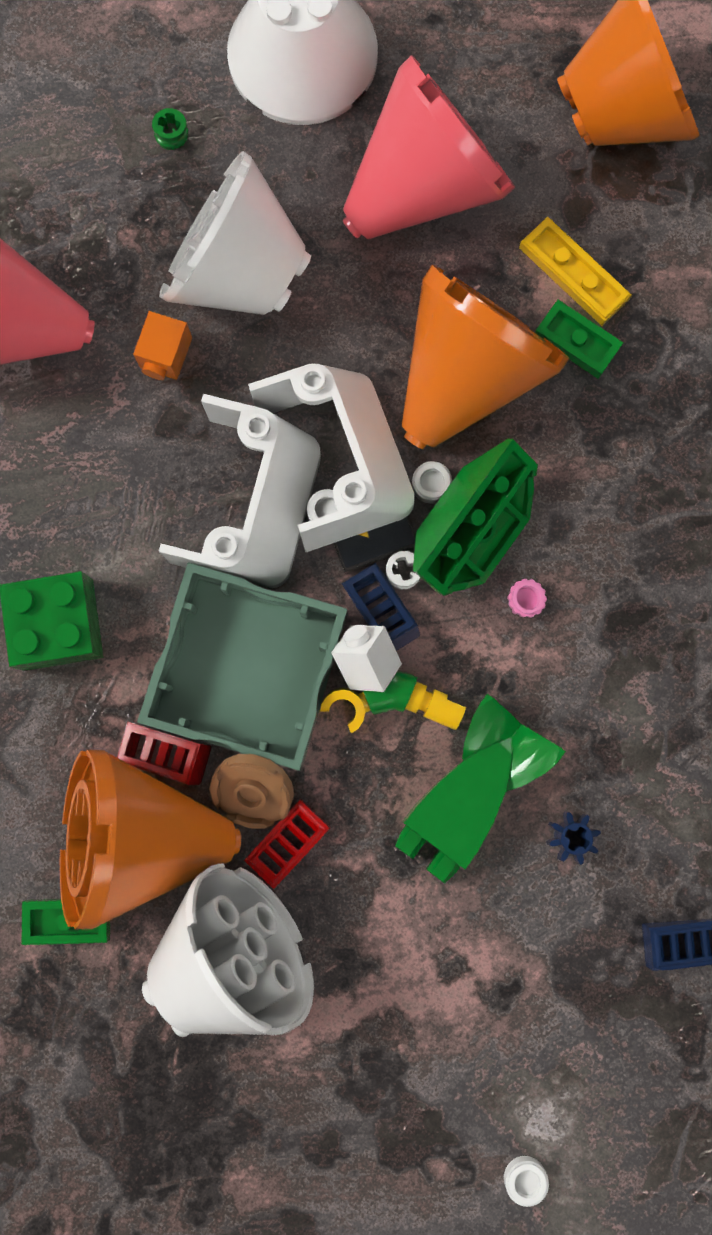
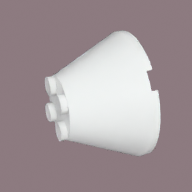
(302, 57)
(238, 248)
(230, 960)

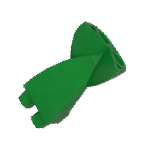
(465, 802)

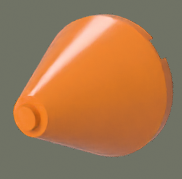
(468, 360)
(131, 839)

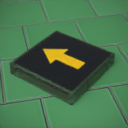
(375, 545)

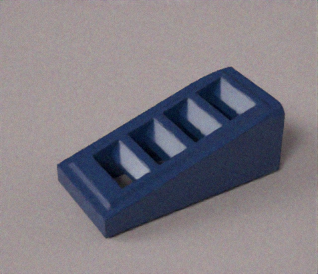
(401, 636)
(653, 944)

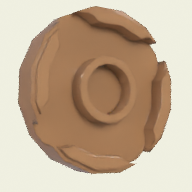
(252, 790)

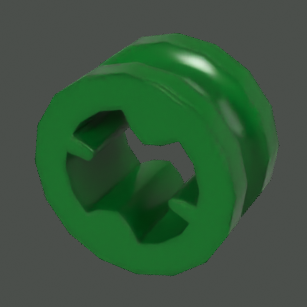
(170, 140)

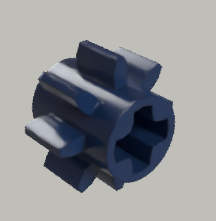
(583, 832)

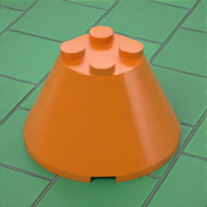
(627, 83)

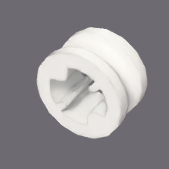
(396, 580)

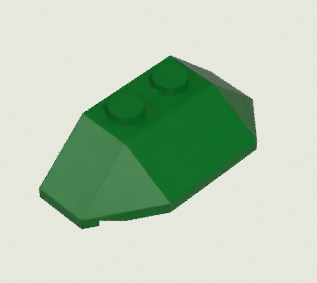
(476, 519)

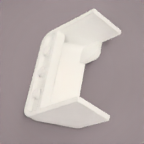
(380, 488)
(279, 502)

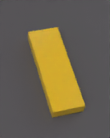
(574, 271)

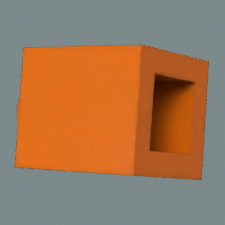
(162, 346)

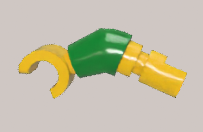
(400, 694)

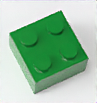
(51, 621)

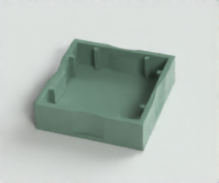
(243, 666)

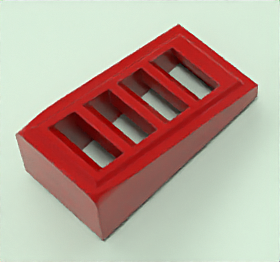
(195, 762)
(307, 814)

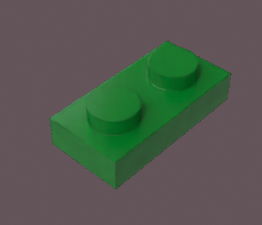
(579, 338)
(45, 924)

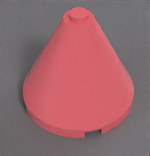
(420, 162)
(36, 313)

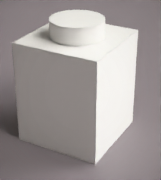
(367, 658)

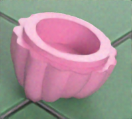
(527, 598)

